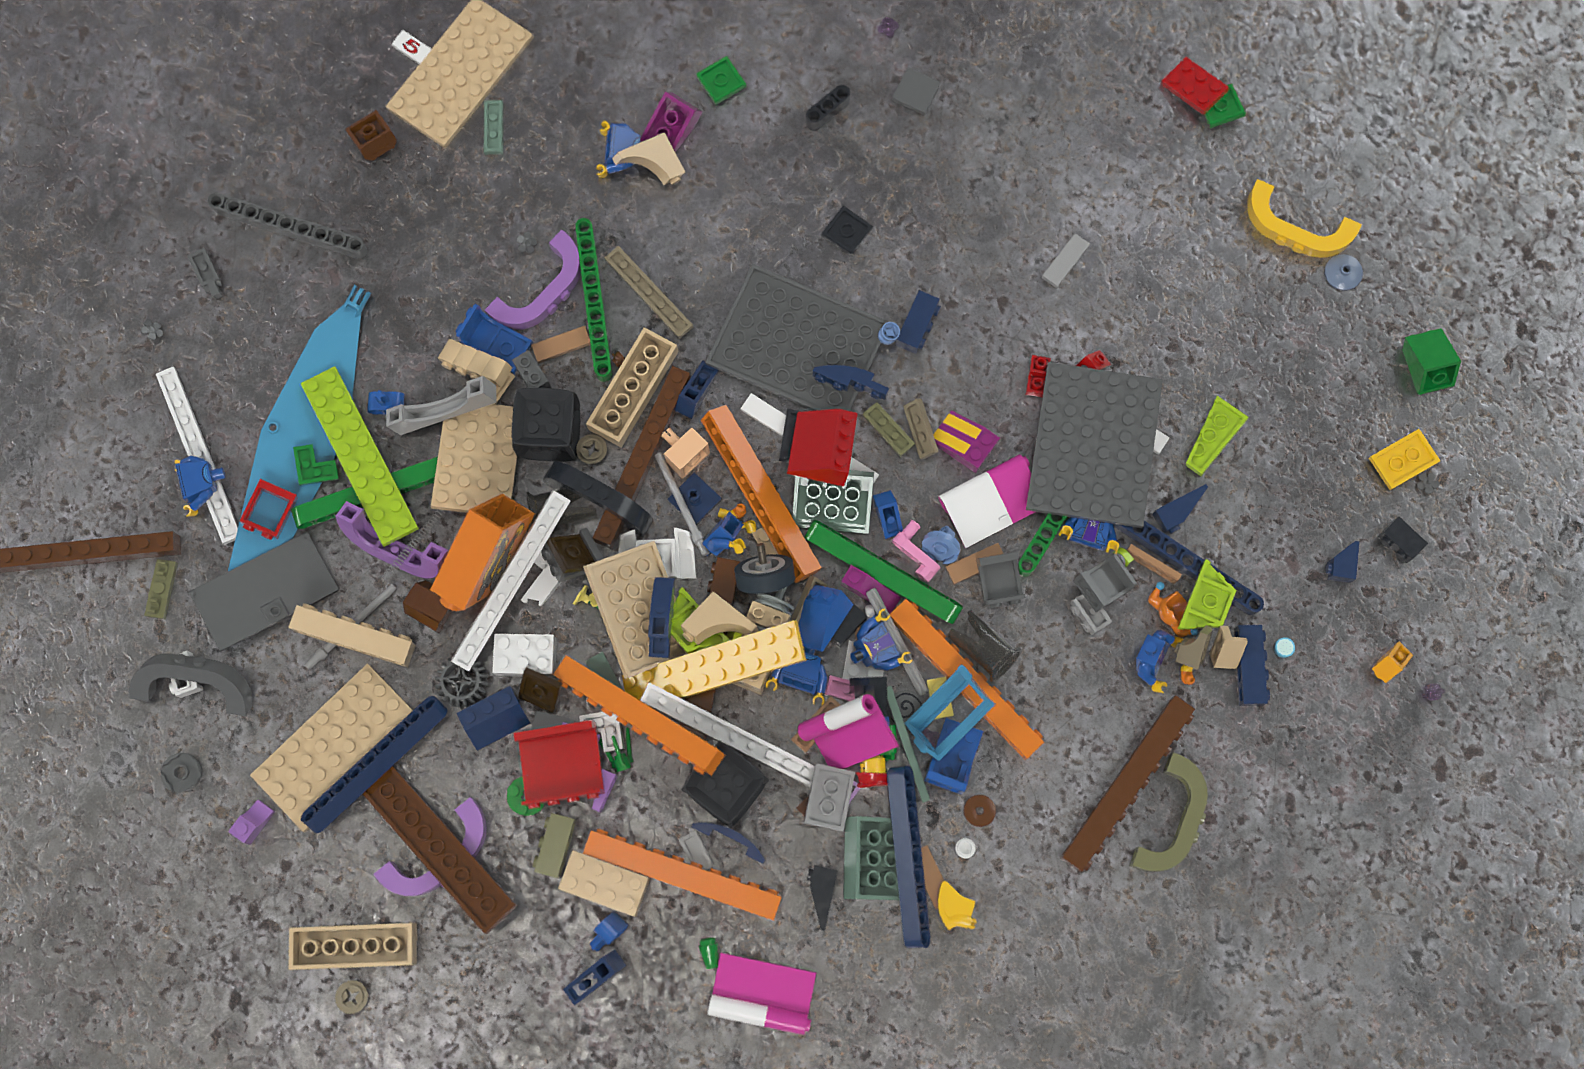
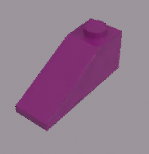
(860, 582)

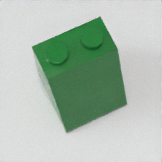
(1431, 361)

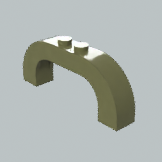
(1192, 816)

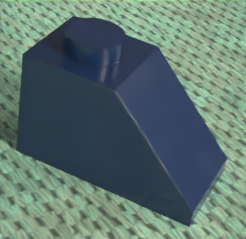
(1344, 565)

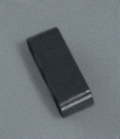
(823, 114)

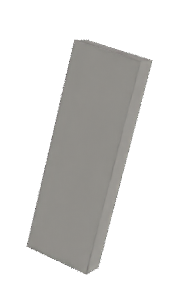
(1065, 260)

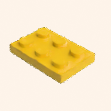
(1404, 459)

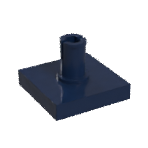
(698, 498)

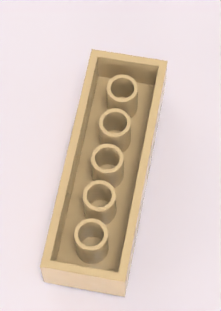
(632, 387)
(351, 635)
(353, 946)

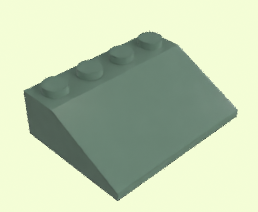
(834, 505)
(869, 859)

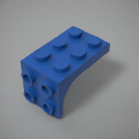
(491, 336)

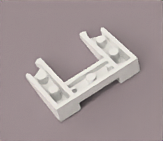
(544, 584)

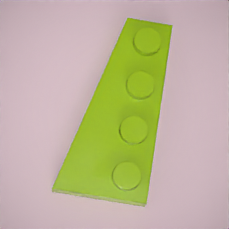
(1219, 429)

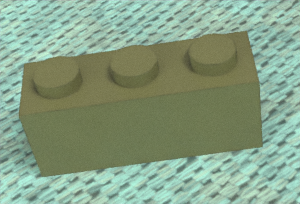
(554, 845)

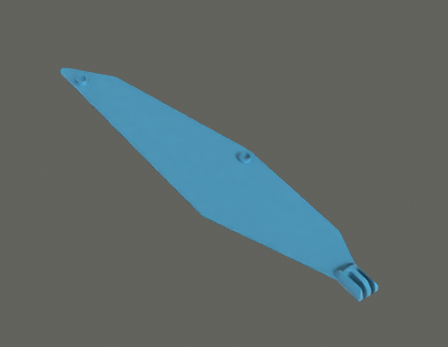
(297, 425)

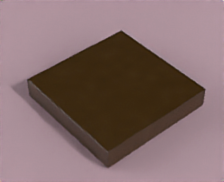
(570, 552)
(540, 690)

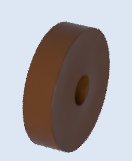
(975, 819)

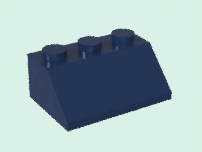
(493, 718)

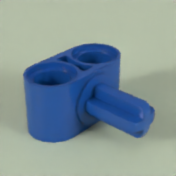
(380, 401)
(608, 931)

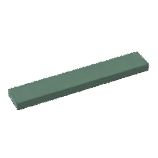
(907, 745)

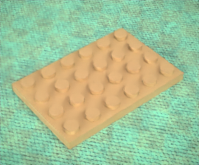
(474, 459)
(624, 597)

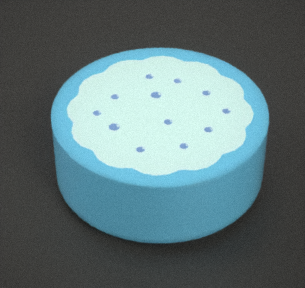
(1284, 647)

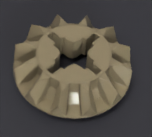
(587, 442)
(342, 996)

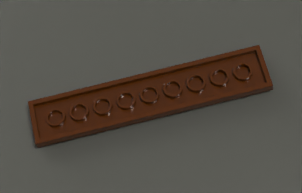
(439, 850)

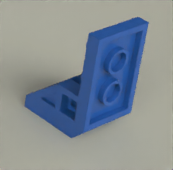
(955, 767)

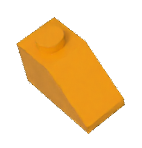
(1392, 662)

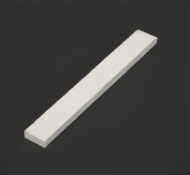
(775, 421)

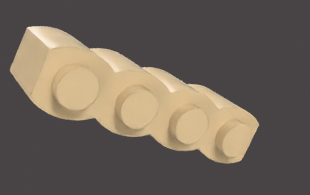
(474, 362)

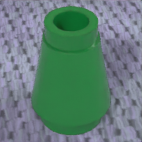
(709, 951)

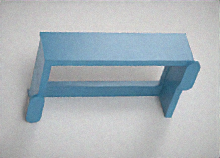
(937, 703)

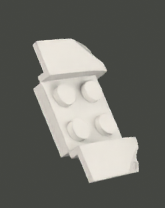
(676, 554)

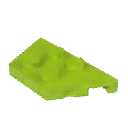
(1208, 600)
(683, 608)

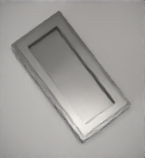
(696, 850)

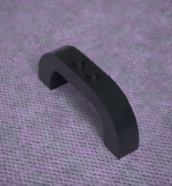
(565, 476)

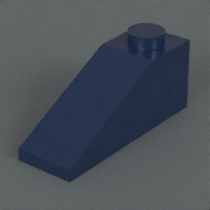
(696, 390)
(1175, 513)
(594, 977)

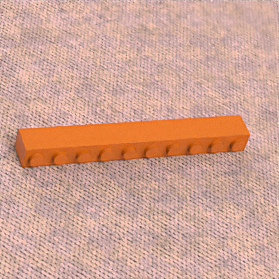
(760, 491)
(947, 660)
(639, 715)
(682, 875)

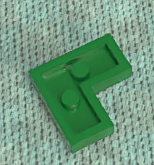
(311, 472)

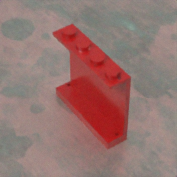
(560, 764)

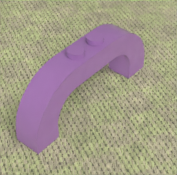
(550, 297)
(360, 532)
(475, 835)

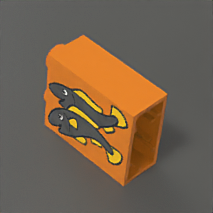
(481, 552)

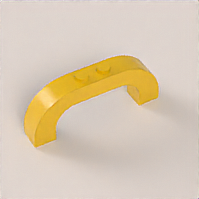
(1291, 235)

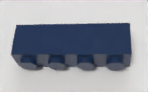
(1251, 668)

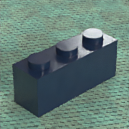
(918, 322)

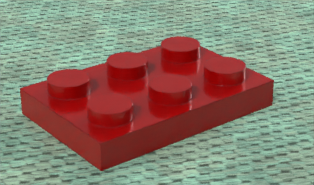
(1194, 85)

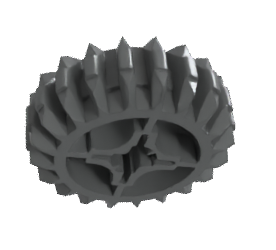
(444, 679)

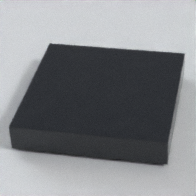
(847, 230)

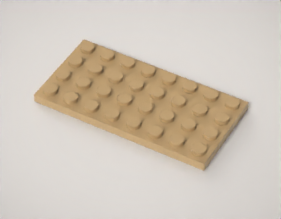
(459, 72)
(331, 743)

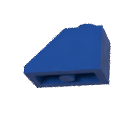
(888, 513)

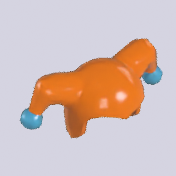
(1170, 609)

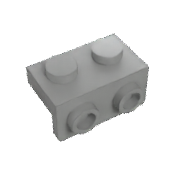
(1091, 620)

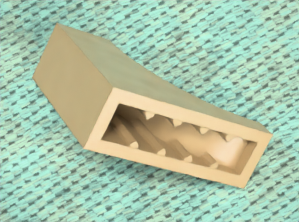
(656, 156)
(715, 617)

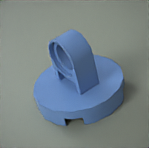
(941, 545)

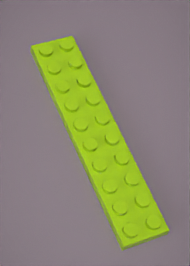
(359, 456)

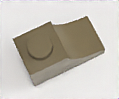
(1193, 650)

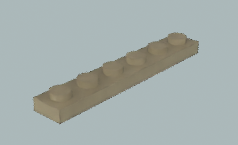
(648, 292)

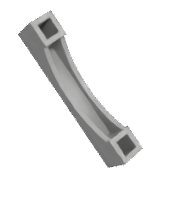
(476, 394)

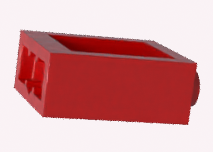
(274, 490)

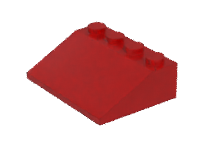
(823, 445)

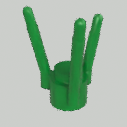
(621, 761)

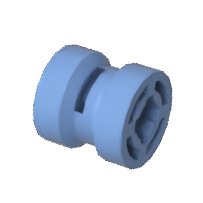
(892, 330)

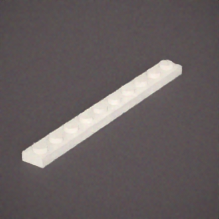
(196, 446)
(510, 580)
(728, 734)

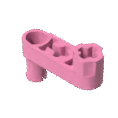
(927, 566)

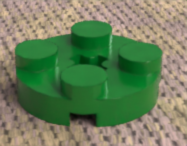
(514, 799)

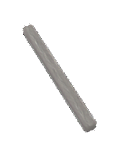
(911, 668)

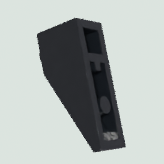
(822, 889)

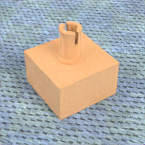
(685, 451)

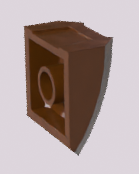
(372, 136)
(425, 606)

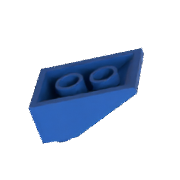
(822, 615)

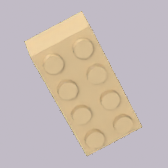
(604, 883)

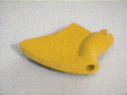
(954, 908)

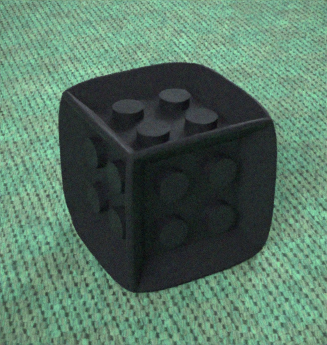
(546, 424)
(729, 789)

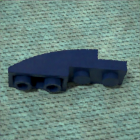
(843, 376)
(660, 617)

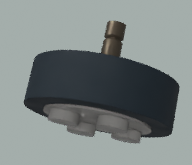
(764, 572)

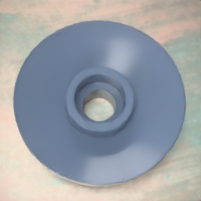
(1338, 278)

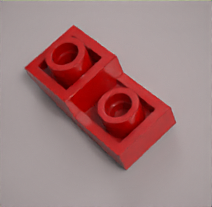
(1037, 375)

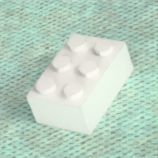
(520, 651)

